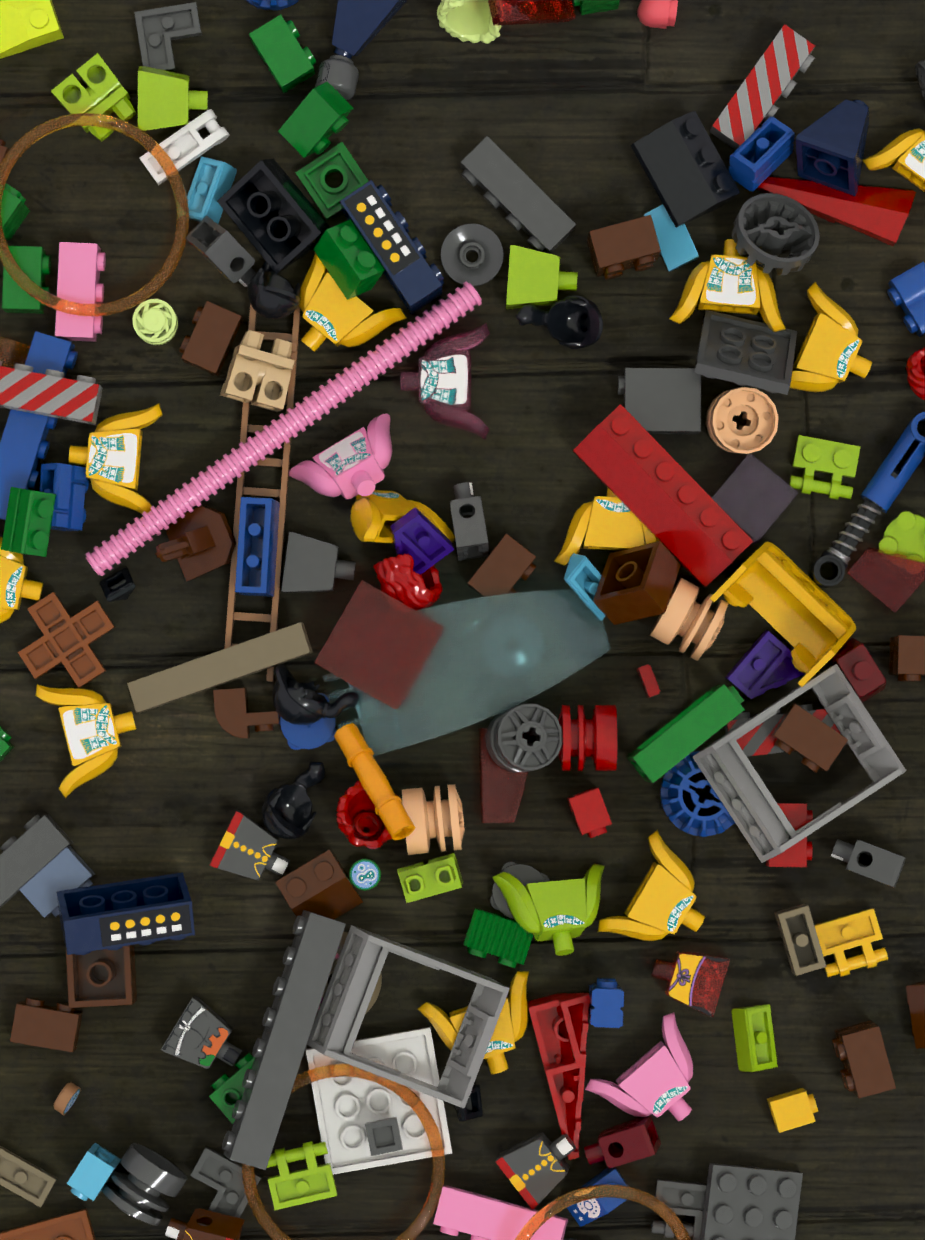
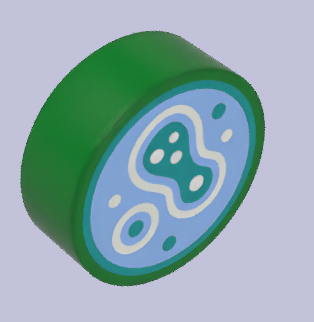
(365, 874)

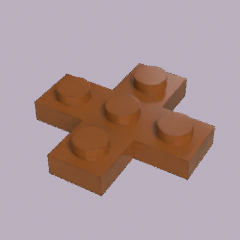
(66, 640)

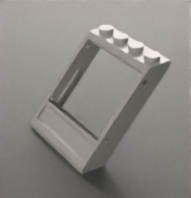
(749, 798)
(351, 993)

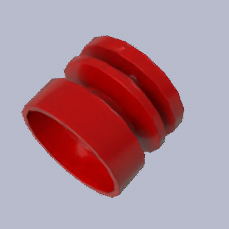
(589, 737)

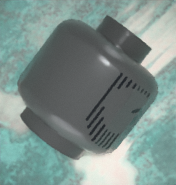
(340, 74)

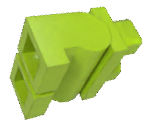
(101, 96)
(431, 879)

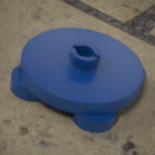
(309, 735)

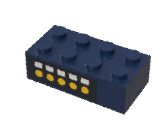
(389, 240)
(125, 913)

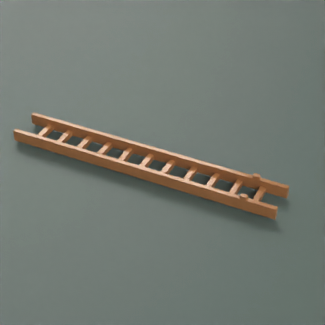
(263, 492)

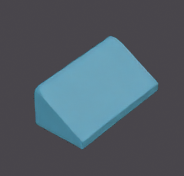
(209, 184)
(675, 243)
(584, 581)

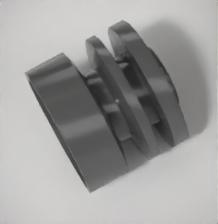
(511, 750)
(142, 1189)

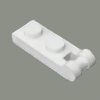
(187, 144)

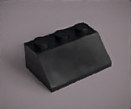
(685, 169)
(274, 215)

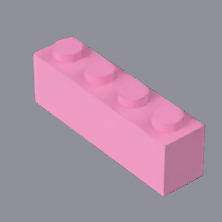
(489, 1217)

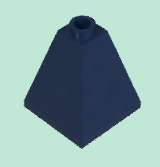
(360, 22)
(834, 147)

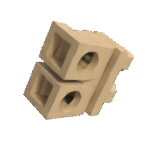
(256, 367)

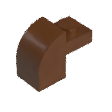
(233, 713)

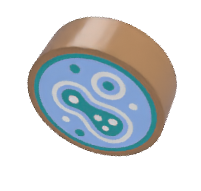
(66, 1098)

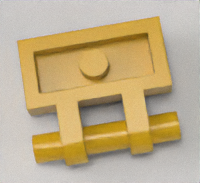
(849, 932)

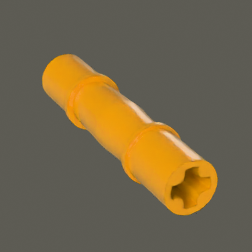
(374, 781)

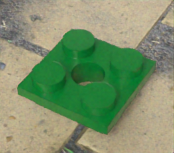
(314, 174)

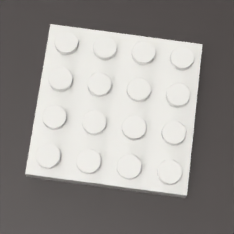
(350, 1102)

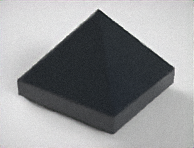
(118, 585)
(473, 1106)

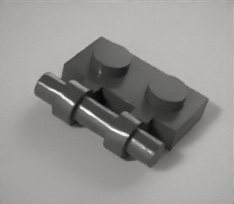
(683, 1199)

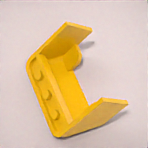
(791, 606)

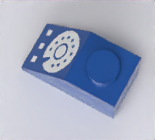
(592, 1209)

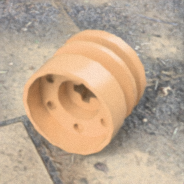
(756, 409)
(690, 620)
(433, 819)

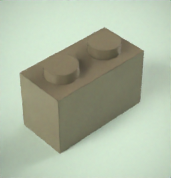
(800, 939)

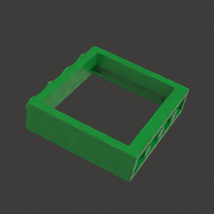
(686, 732)

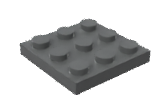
(745, 352)
(750, 1203)

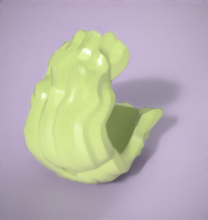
(468, 20)

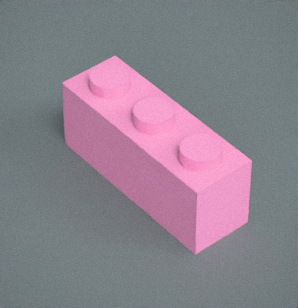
(79, 282)

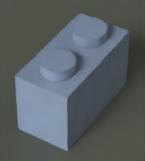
(60, 874)

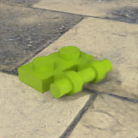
(828, 458)
(304, 1184)

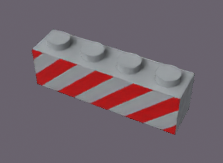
(763, 87)
(49, 393)

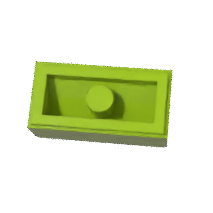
(754, 1038)

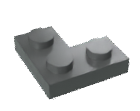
(159, 27)
(226, 1178)

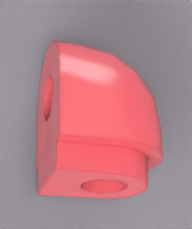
(657, 13)

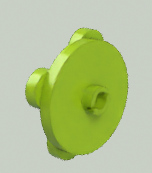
(905, 536)

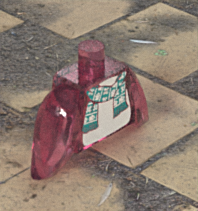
(446, 381)

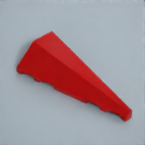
(872, 211)
(561, 1036)

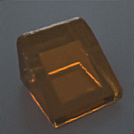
(12, 352)

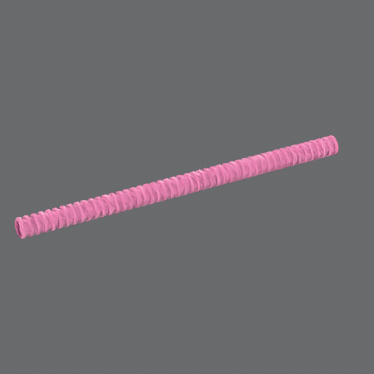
(284, 428)

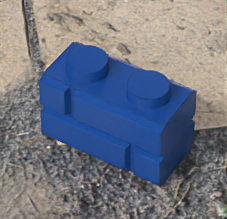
(761, 153)
(70, 487)
(606, 1003)

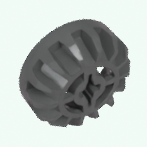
(775, 224)

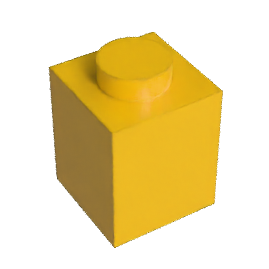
(792, 1109)

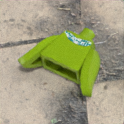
(554, 908)

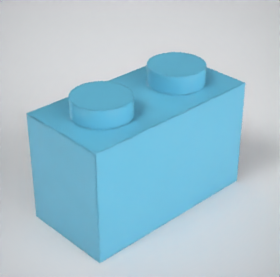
(93, 1172)

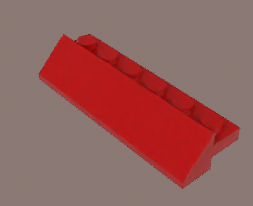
(662, 495)

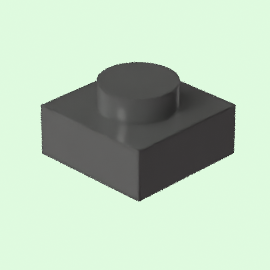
(383, 1136)

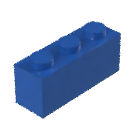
(257, 546)

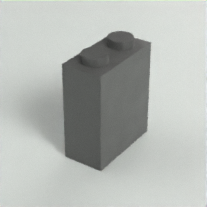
(663, 399)

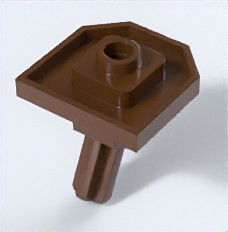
(199, 542)

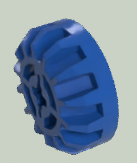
(675, 809)

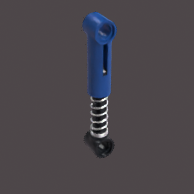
(877, 497)

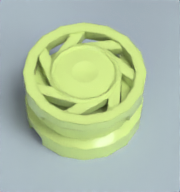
(155, 322)

